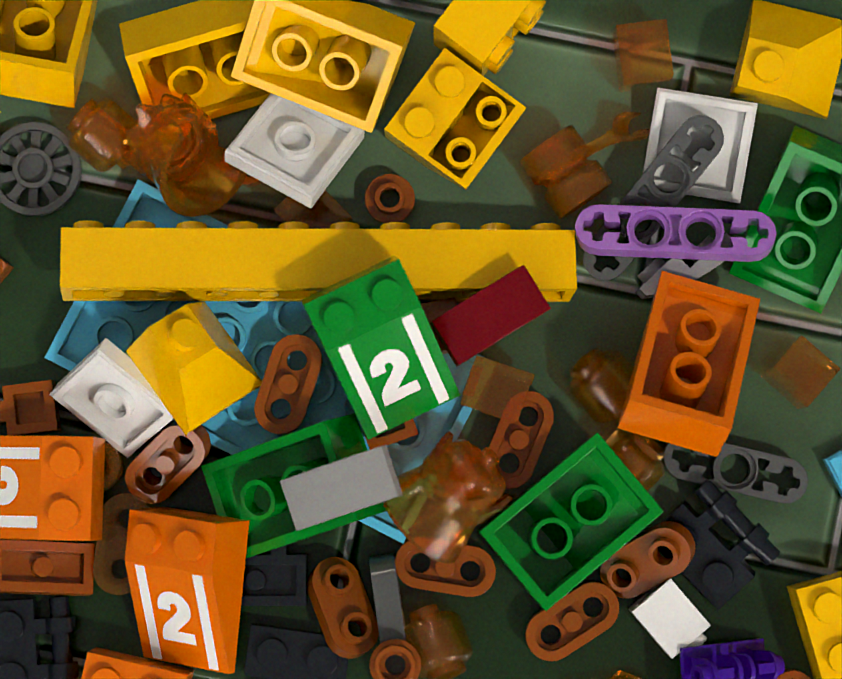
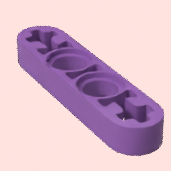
(675, 223)

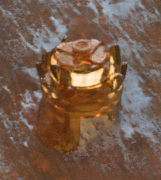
(181, 154)
(448, 497)

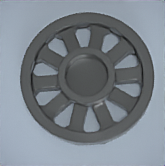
(36, 169)

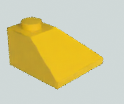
(788, 59)
(193, 365)

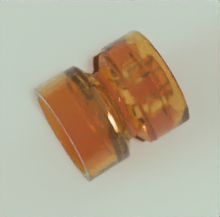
(565, 172)

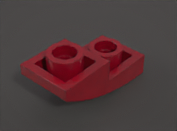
(490, 315)

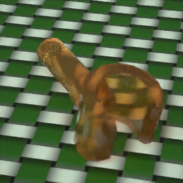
(618, 133)

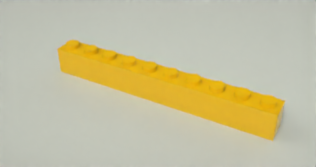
(301, 261)

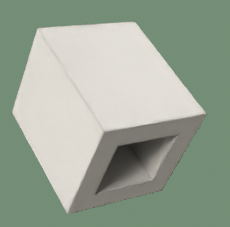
(670, 618)

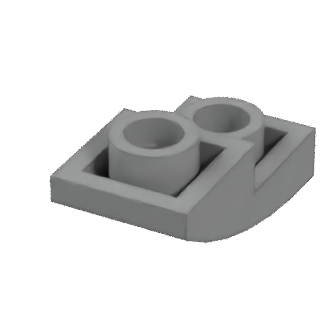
(699, 268)
(341, 487)

